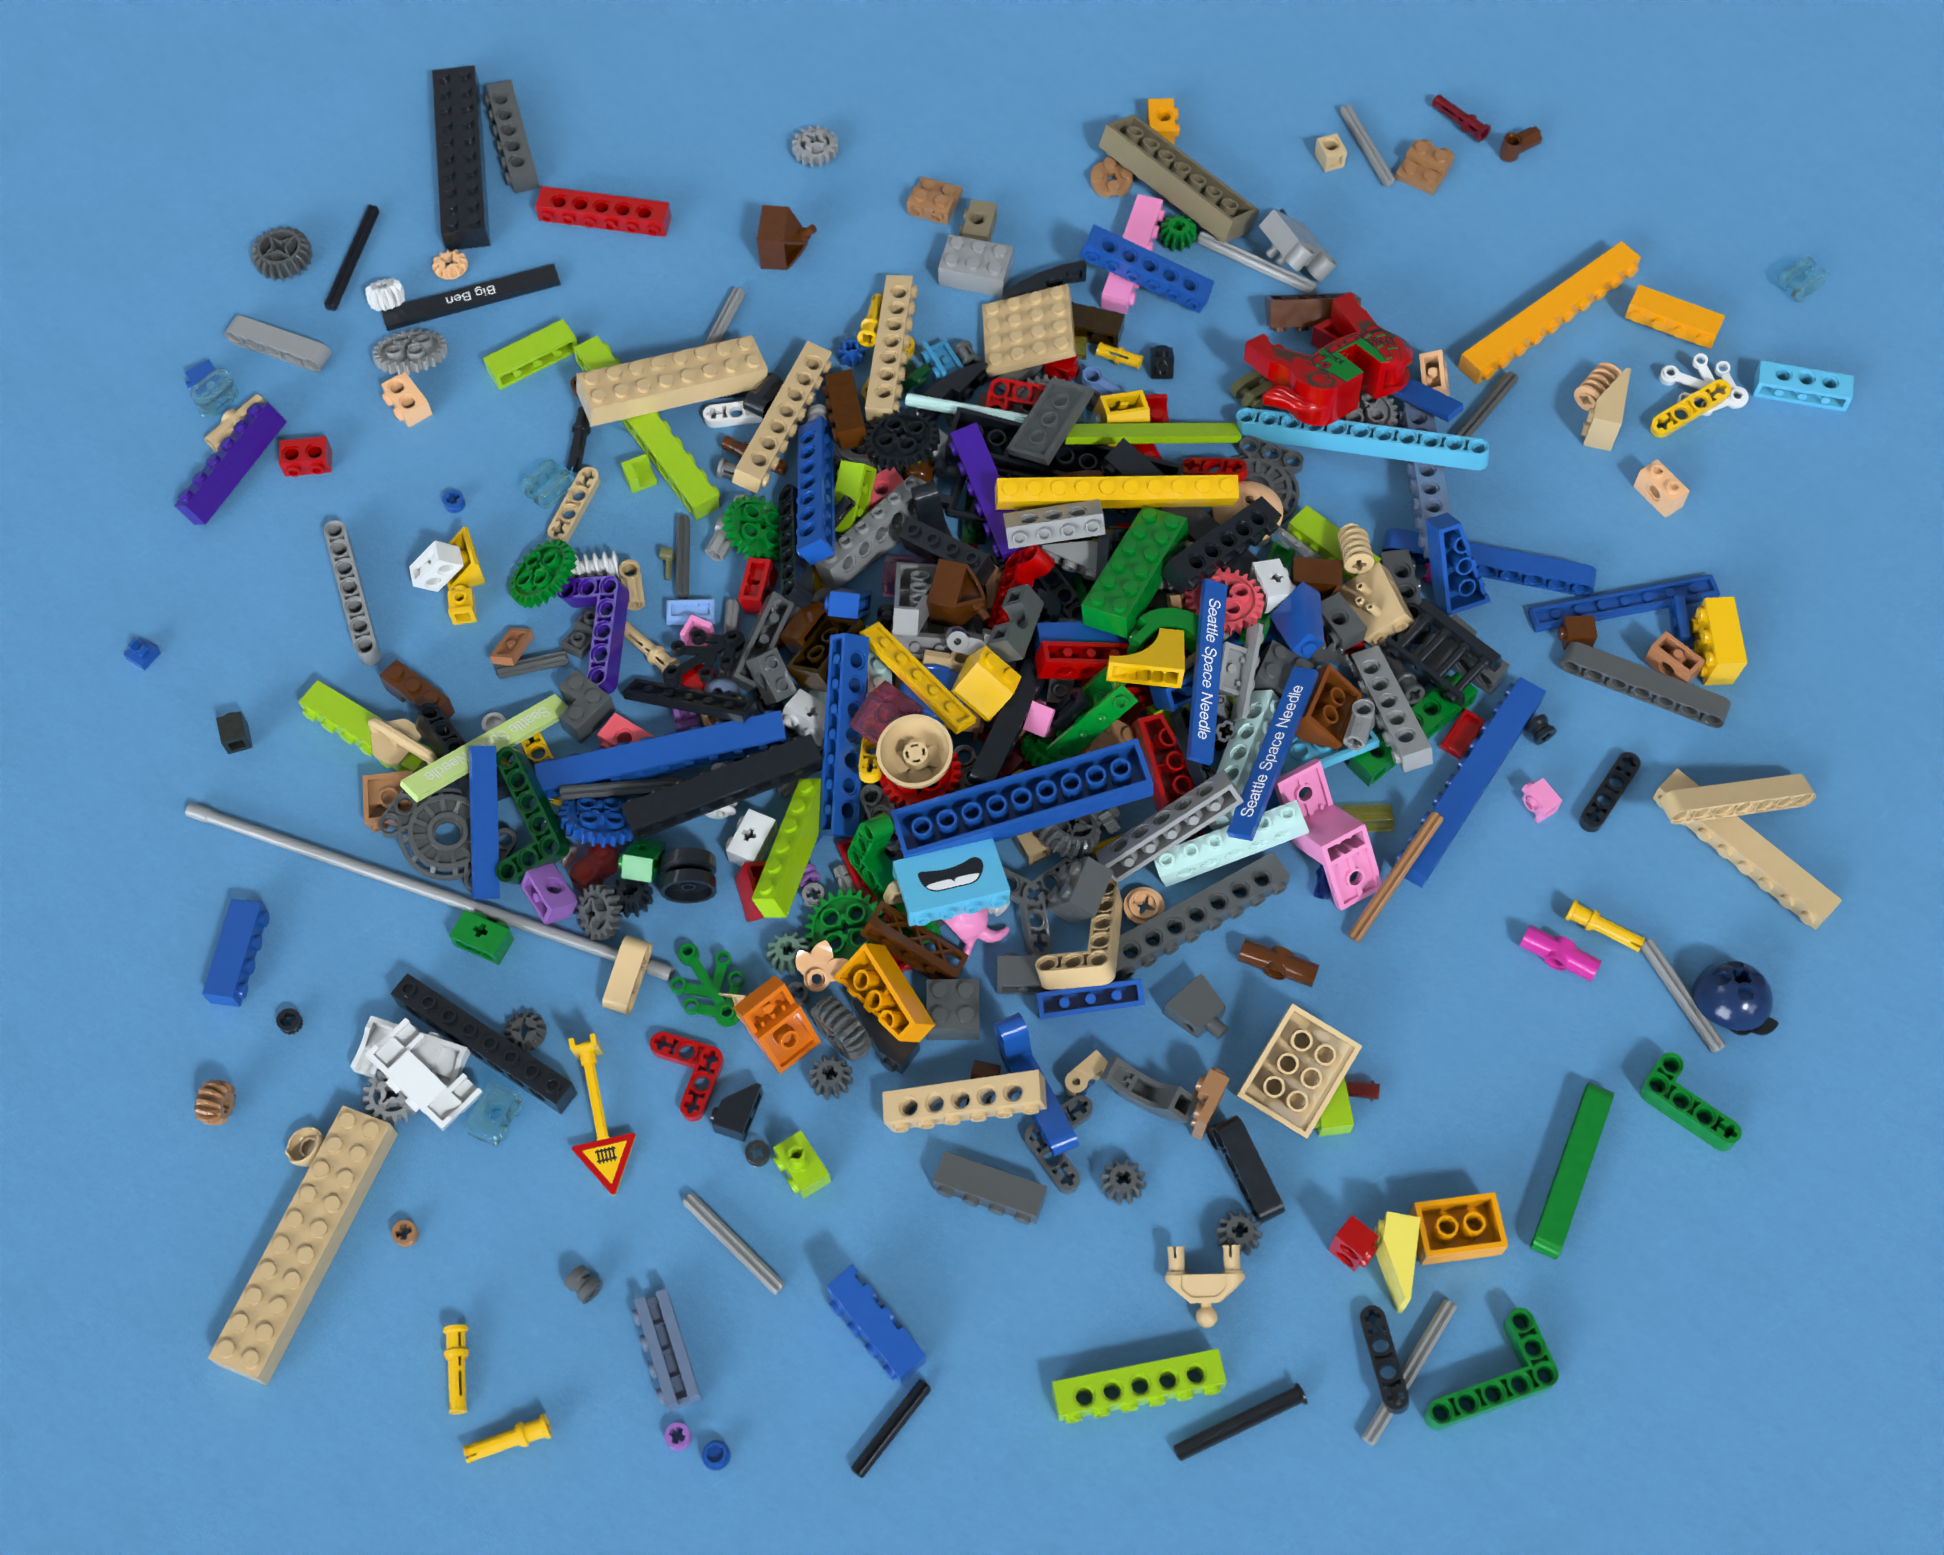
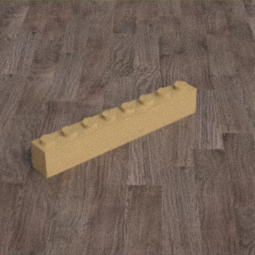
(1760, 860)

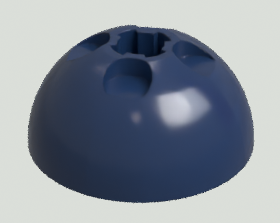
(1733, 995)

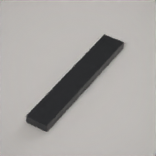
(690, 700)

